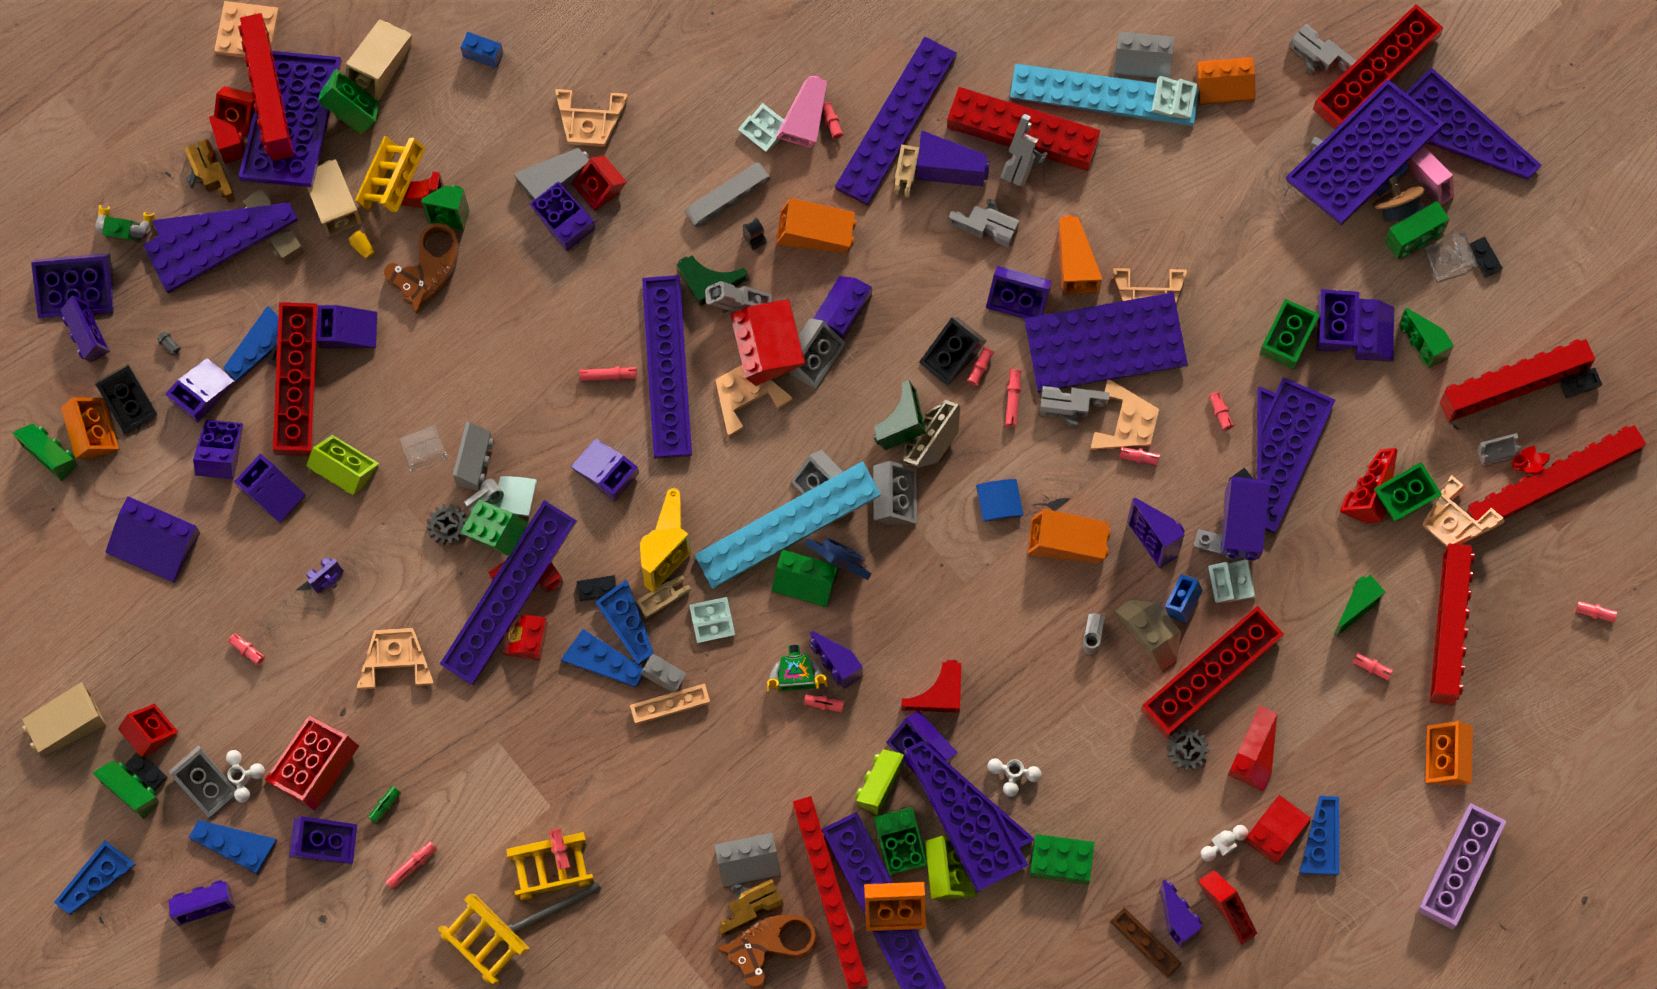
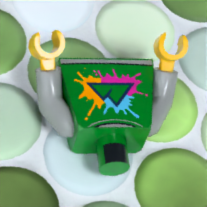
(122, 228)
(796, 672)

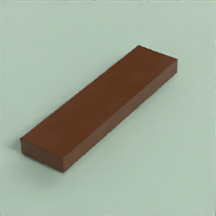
(1145, 942)

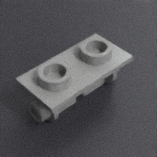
(1208, 541)

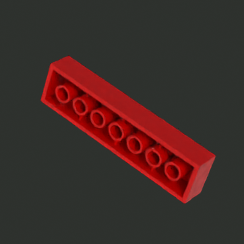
(1382, 62)
(265, 87)
(999, 119)
(295, 379)
(1516, 380)
(1451, 624)
(1212, 672)

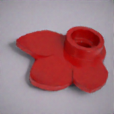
(1530, 461)

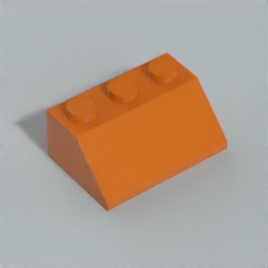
(1226, 80)
(89, 427)
(1449, 754)
(895, 906)

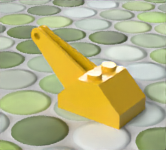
(665, 546)

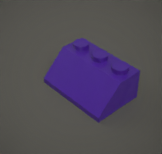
(1018, 293)
(844, 304)
(1337, 320)
(84, 329)
(1375, 331)
(917, 729)
(201, 902)

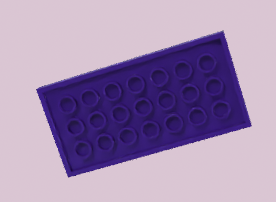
(300, 84)
(1364, 152)
(1106, 342)

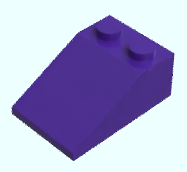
(323, 840)

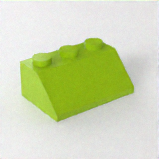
(341, 464)
(879, 781)
(946, 872)

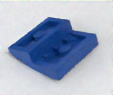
(999, 500)

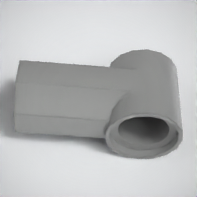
(488, 492)
(1093, 633)

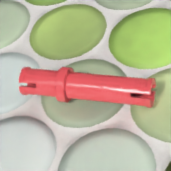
(608, 374)
(1013, 397)
(412, 864)

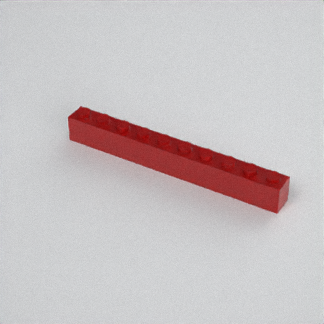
(1561, 474)
(830, 894)

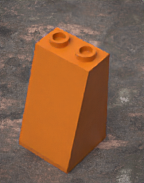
(815, 226)
(1077, 261)
(1068, 537)

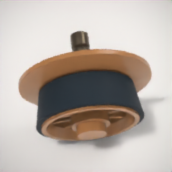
(1400, 202)

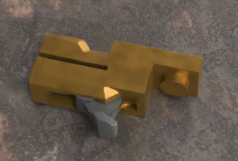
(206, 171)
(749, 903)

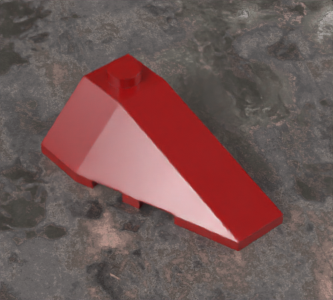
(1363, 501)
(1255, 755)

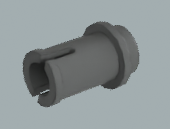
(166, 340)

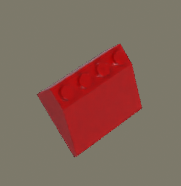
(767, 340)
(312, 762)

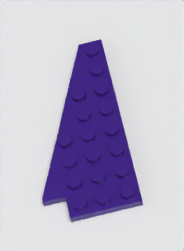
(1468, 129)
(203, 241)
(1286, 436)
(977, 828)

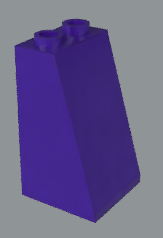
(950, 162)
(1244, 518)

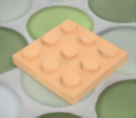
(228, 36)

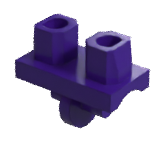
(326, 576)

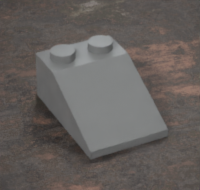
(203, 781)

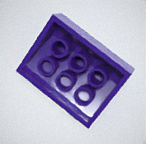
(78, 276)
(1156, 532)
(151, 539)

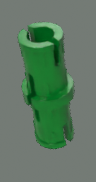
(384, 804)

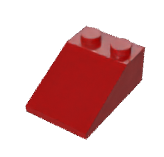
(1277, 829)

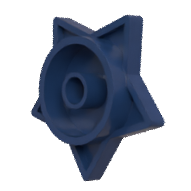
(840, 556)

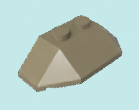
(941, 429)
(1152, 630)

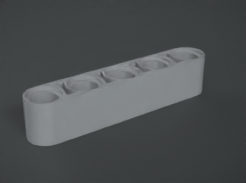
(727, 194)

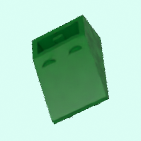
(1426, 337)
(900, 840)

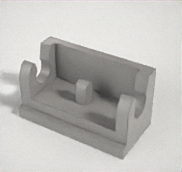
(1498, 449)

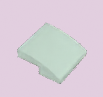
(1174, 97)
(762, 127)
(517, 495)
(1231, 581)
(712, 619)

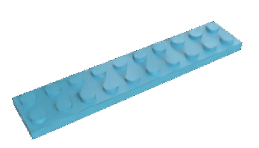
(1089, 93)
(787, 525)

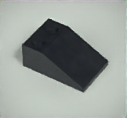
(952, 350)
(126, 398)

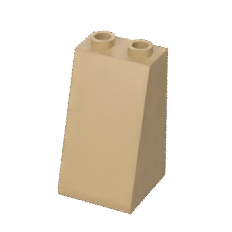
(378, 58)
(333, 199)
(63, 720)

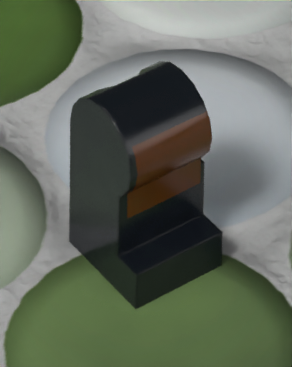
(754, 234)

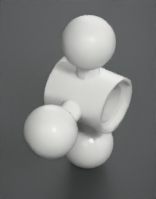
(256, 771)
(1010, 788)
(1224, 843)

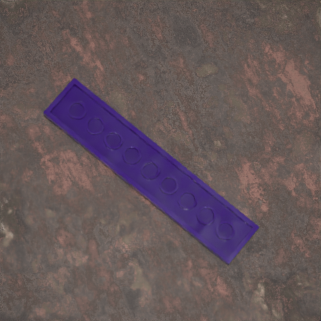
(895, 120)
(667, 367)
(508, 592)
(862, 866)

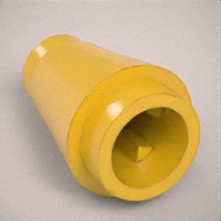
(361, 244)

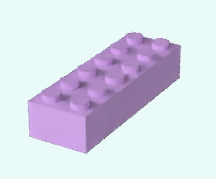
(1461, 866)

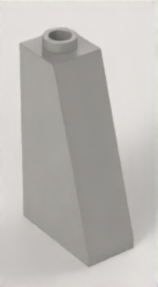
(542, 176)

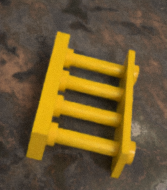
(401, 178)
(537, 850)
(502, 933)

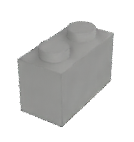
(663, 673)

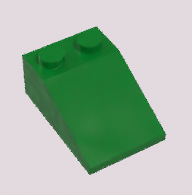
(1408, 492)
(1365, 596)

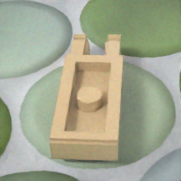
(906, 168)
(662, 597)

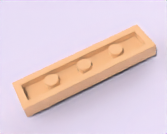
(670, 704)

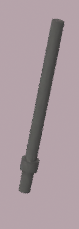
(554, 908)

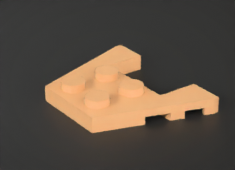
(587, 125)
(1122, 279)
(738, 392)
(1134, 424)
(1451, 523)
(392, 650)

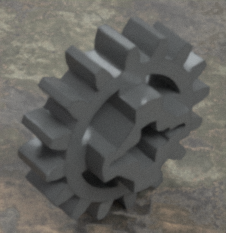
(439, 522)
(1180, 749)

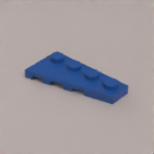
(255, 345)
(624, 617)
(596, 656)
(239, 846)
(1322, 846)
(96, 875)

